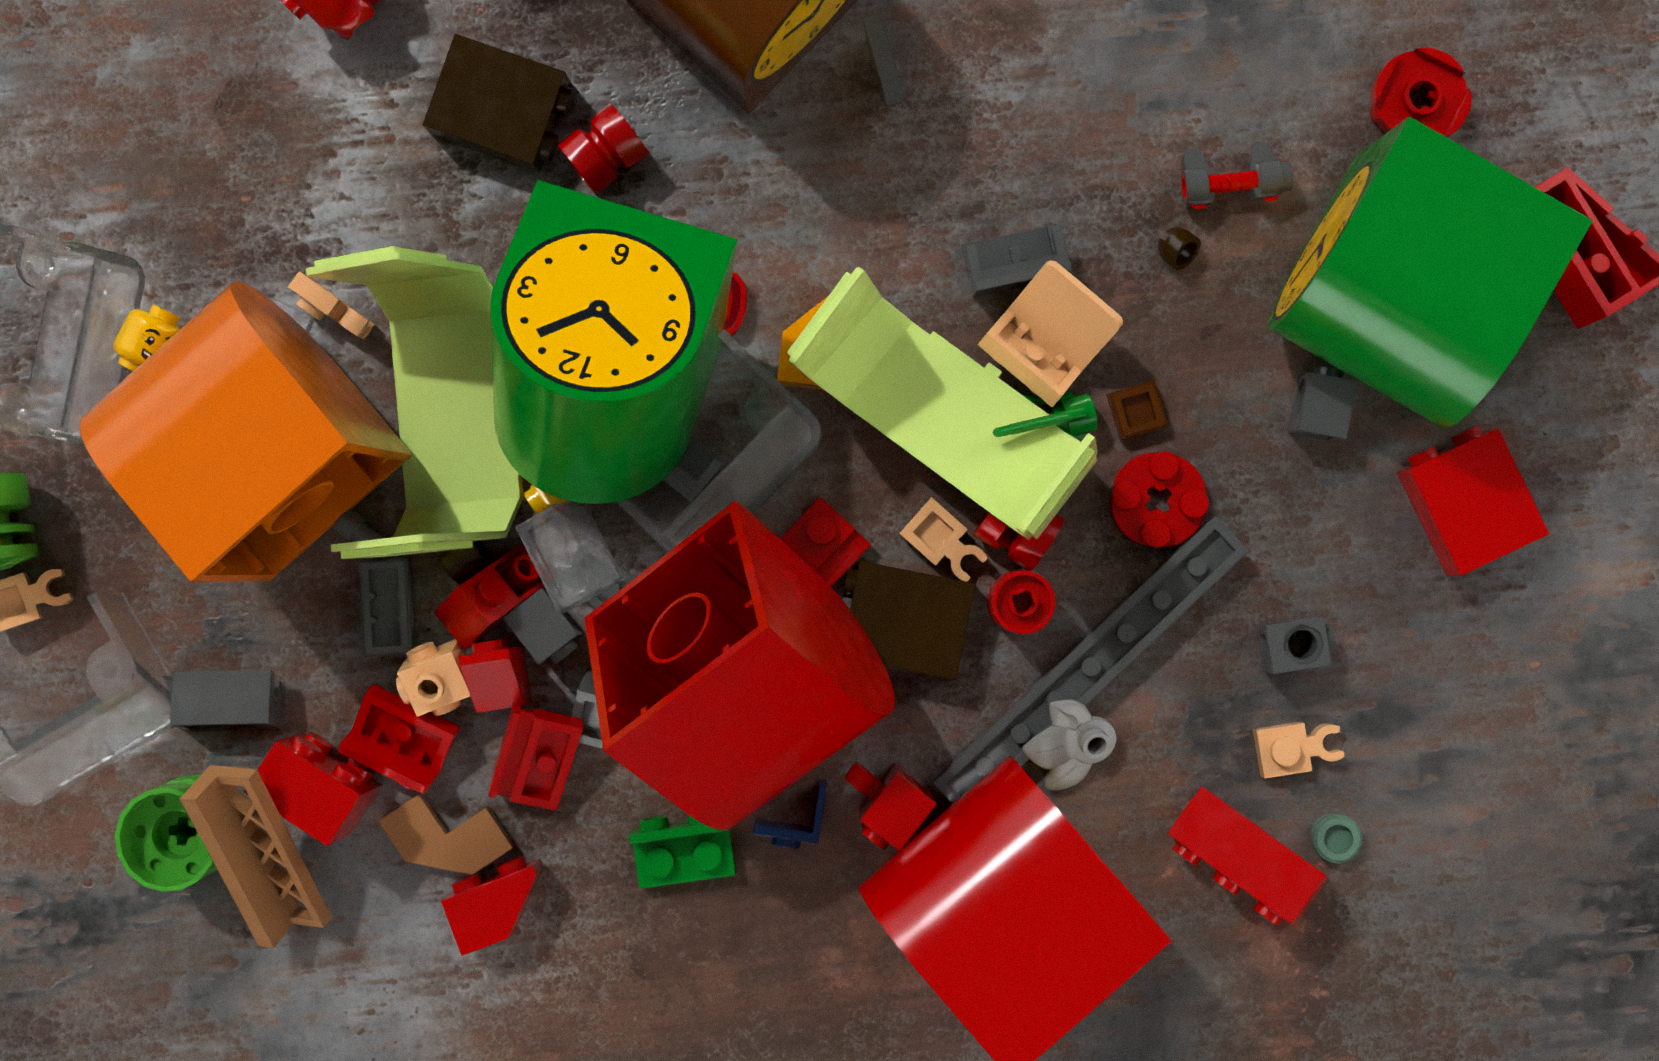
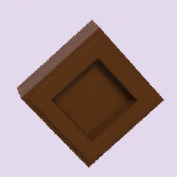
(1137, 410)

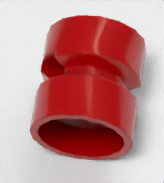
(603, 149)
(1019, 549)
(1021, 601)

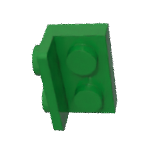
(680, 852)

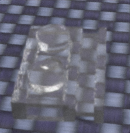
(569, 554)

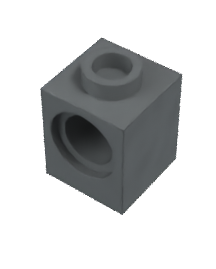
(1323, 405)
(543, 629)
(1274, 639)

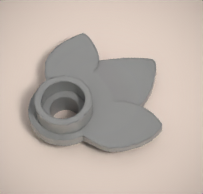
(1065, 746)

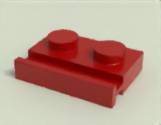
(825, 541)
(535, 757)

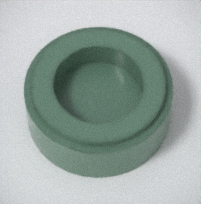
(1336, 837)

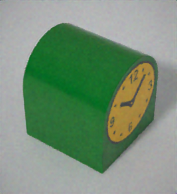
(1427, 272)
(603, 343)

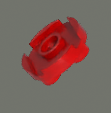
(1407, 73)
(1186, 500)

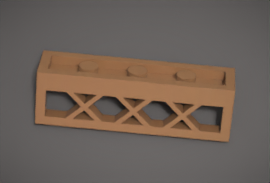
(247, 855)

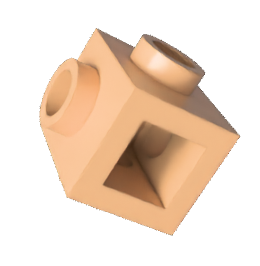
(432, 678)

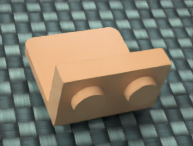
(1051, 332)

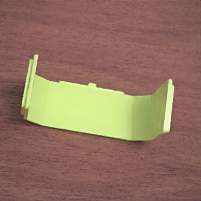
(442, 364)
(940, 406)

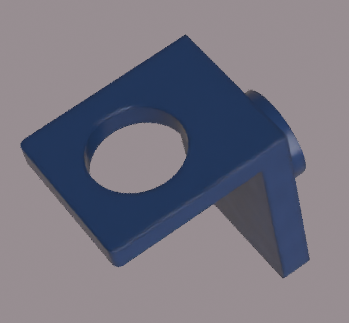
(791, 835)

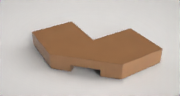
(426, 842)

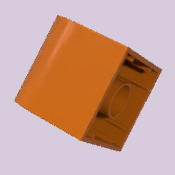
(239, 441)

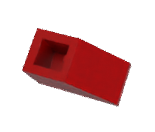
(488, 596)
(496, 675)
(490, 908)

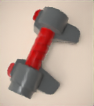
(1262, 180)

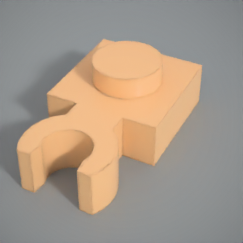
(320, 301)
(937, 535)
(21, 600)
(1288, 749)

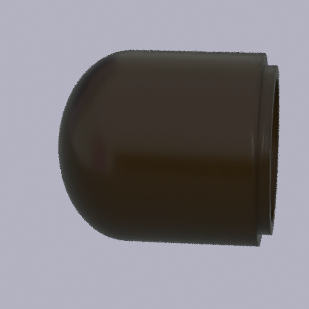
(464, 563)

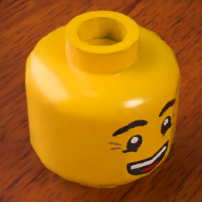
(143, 334)

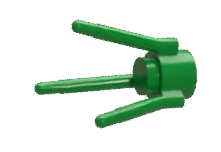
(1072, 415)

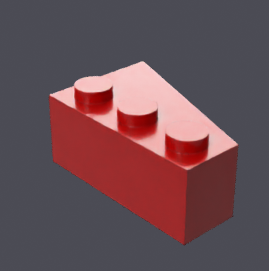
(1610, 262)
(1246, 858)

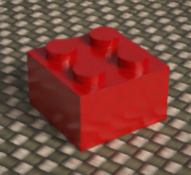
(317, 787)

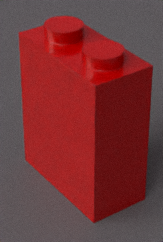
(1471, 500)

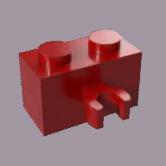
(892, 806)

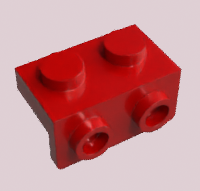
(398, 742)

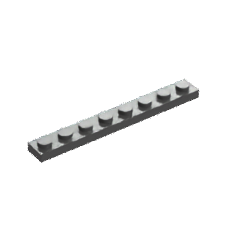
(1101, 652)

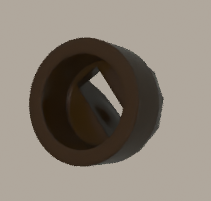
(1179, 247)

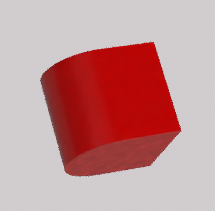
(731, 671)
(1012, 916)

